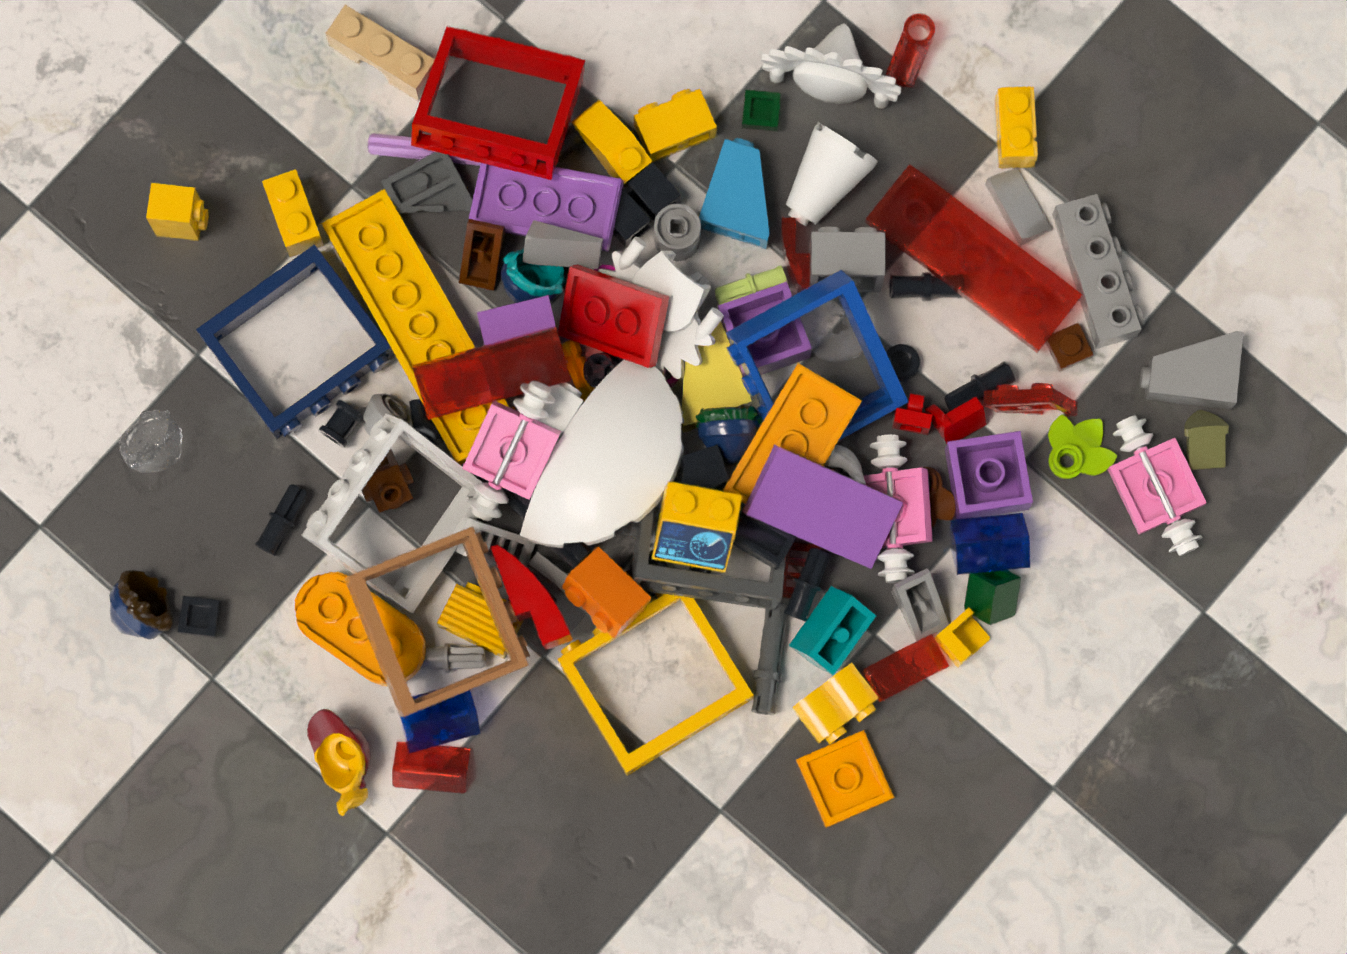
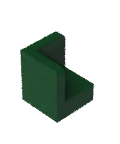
(992, 595)

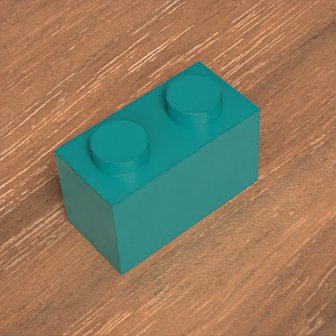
(832, 630)

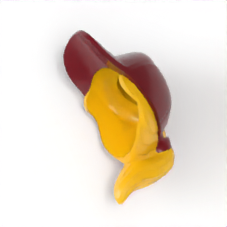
(342, 757)

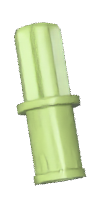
(750, 285)

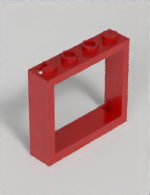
(487, 145)

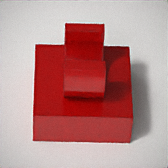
(912, 418)

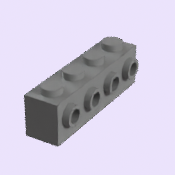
(1097, 270)

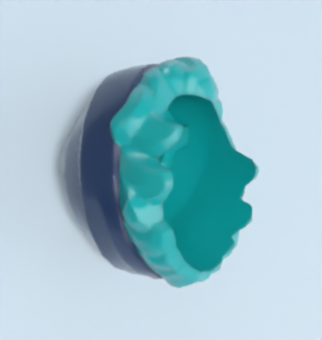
(530, 281)

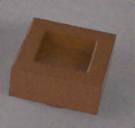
(1069, 347)

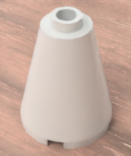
(826, 174)

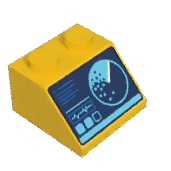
(696, 526)

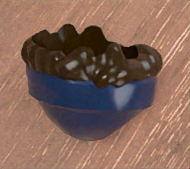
(140, 605)

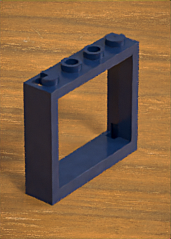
(265, 294)

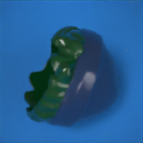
(729, 429)

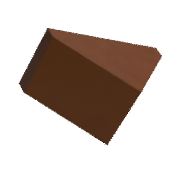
(482, 254)

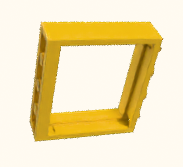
(684, 730)

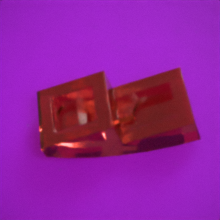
(796, 263)
(905, 668)

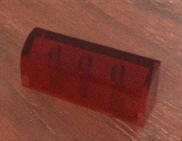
(490, 372)

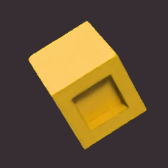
(962, 638)

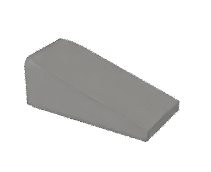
(561, 247)

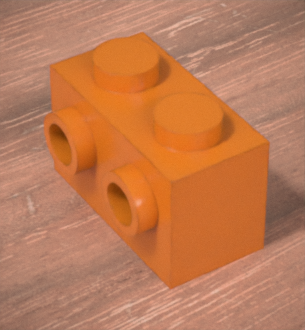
(605, 593)

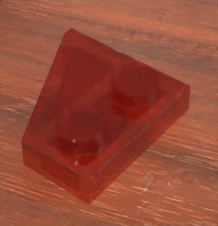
(1029, 401)

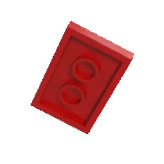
(613, 316)

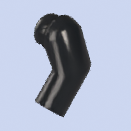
(422, 424)

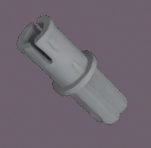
(454, 658)

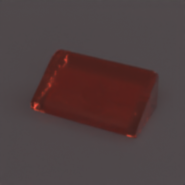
(431, 768)

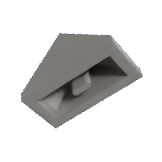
(920, 604)

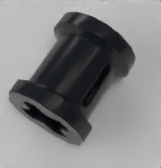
(341, 423)

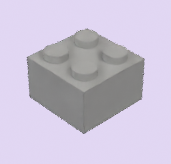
(855, 253)

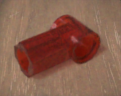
(911, 53)

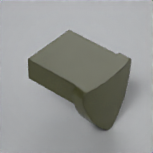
(1205, 440)

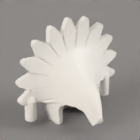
(832, 71)
(686, 295)

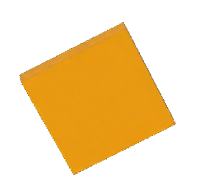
(844, 779)

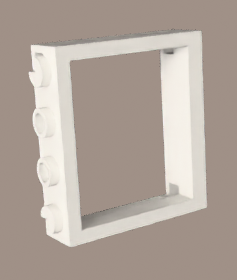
(418, 575)

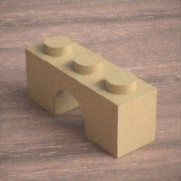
(369, 42)

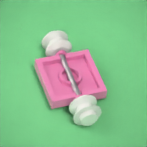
(511, 450)
(1157, 485)
(914, 517)

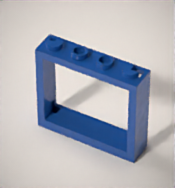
(838, 284)

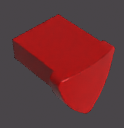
(959, 421)

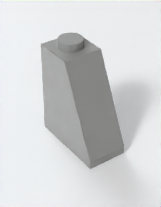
(1196, 374)

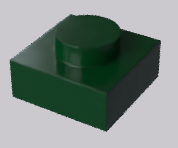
(761, 110)

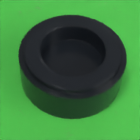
(904, 361)

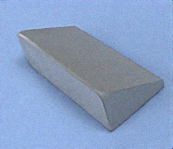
(1017, 206)

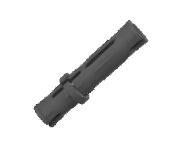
(768, 669)

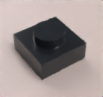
(199, 617)

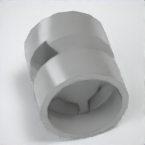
(677, 230)

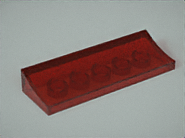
(973, 258)

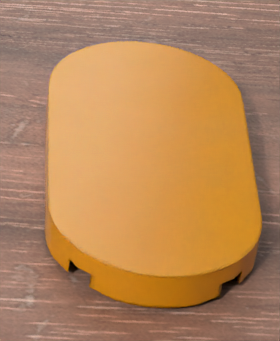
(332, 621)

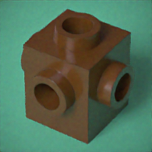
(388, 484)

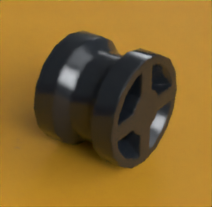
(597, 366)

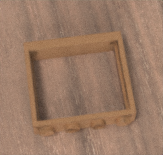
(501, 613)

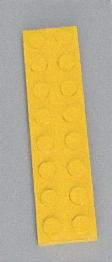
(404, 301)

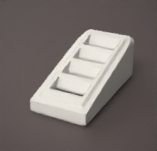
(491, 530)

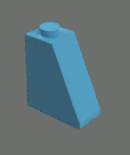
(737, 196)

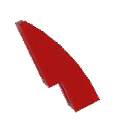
(531, 599)

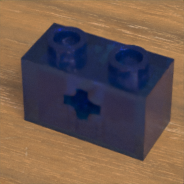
(990, 543)
(441, 722)

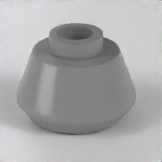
(379, 406)

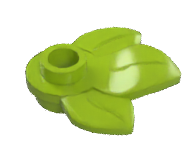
(1081, 445)

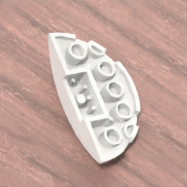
(609, 460)

